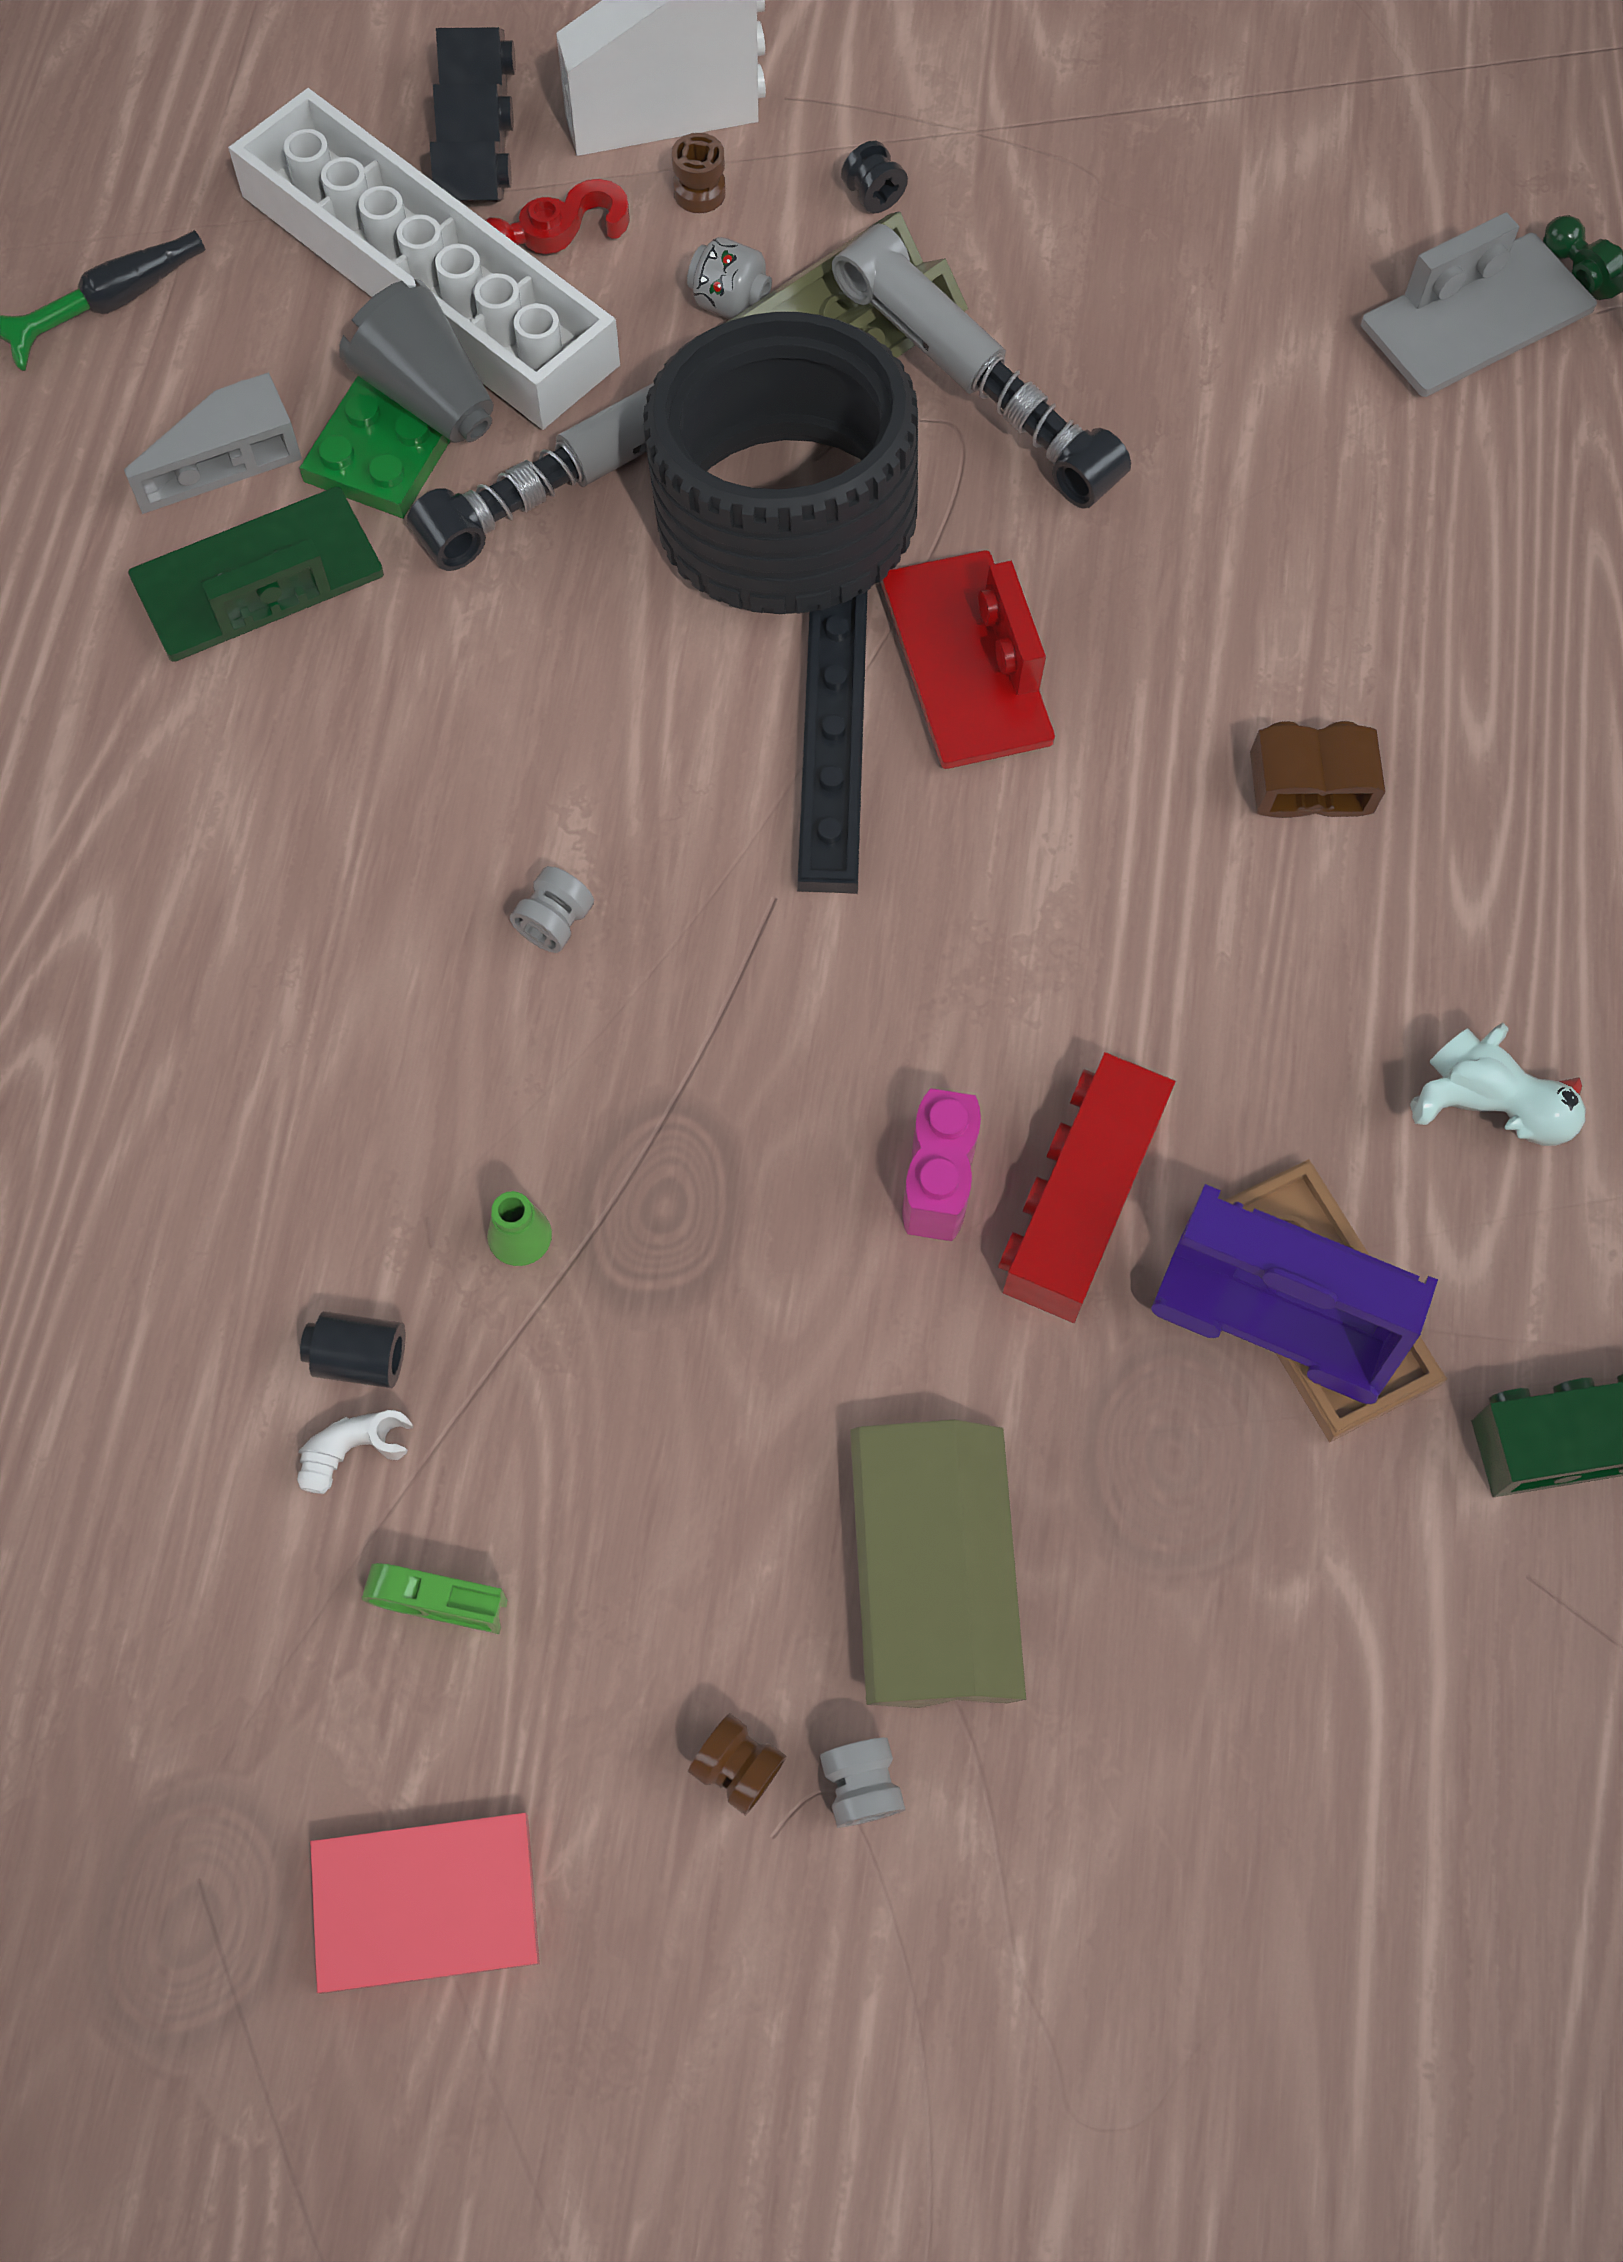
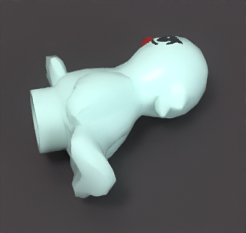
(1488, 1079)

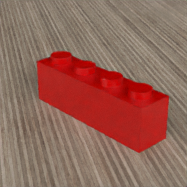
(1087, 1187)

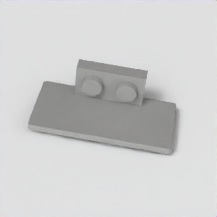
(1475, 305)

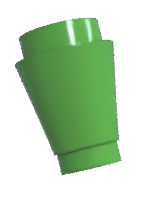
(518, 1230)

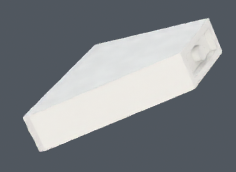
(660, 70)

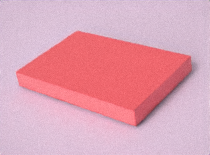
(423, 1903)

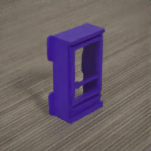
(1293, 1296)

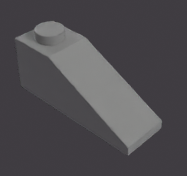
(220, 442)

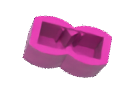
(941, 1164)

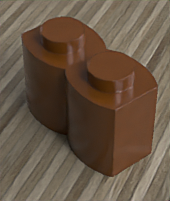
(1317, 770)

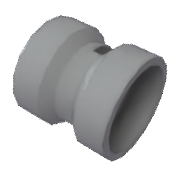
(552, 909)
(862, 1782)

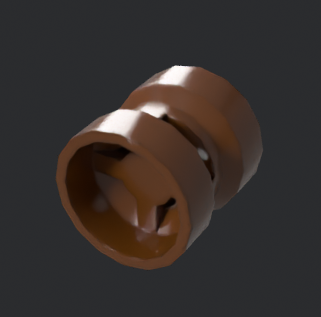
(698, 172)
(737, 1763)

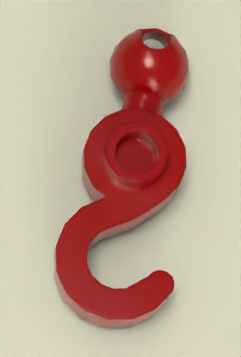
(551, 225)

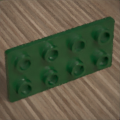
(255, 573)

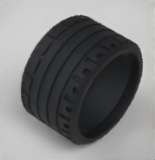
(773, 383)

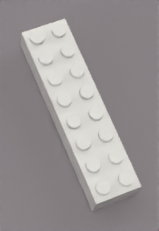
(389, 223)

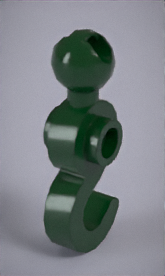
(1595, 265)

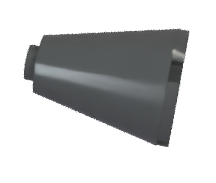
(418, 361)

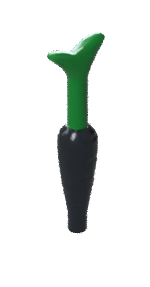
(101, 291)

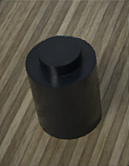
(354, 1349)

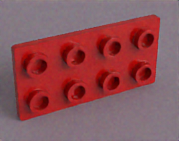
(971, 656)

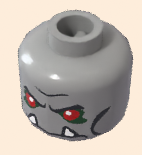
(727, 277)

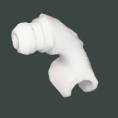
(329, 1446)

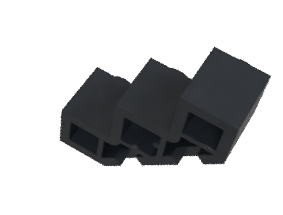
(472, 112)

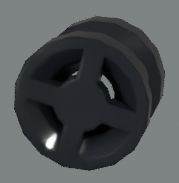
(874, 176)

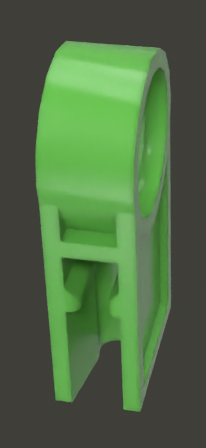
(434, 1597)

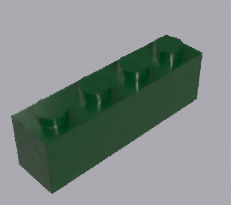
(1551, 1436)

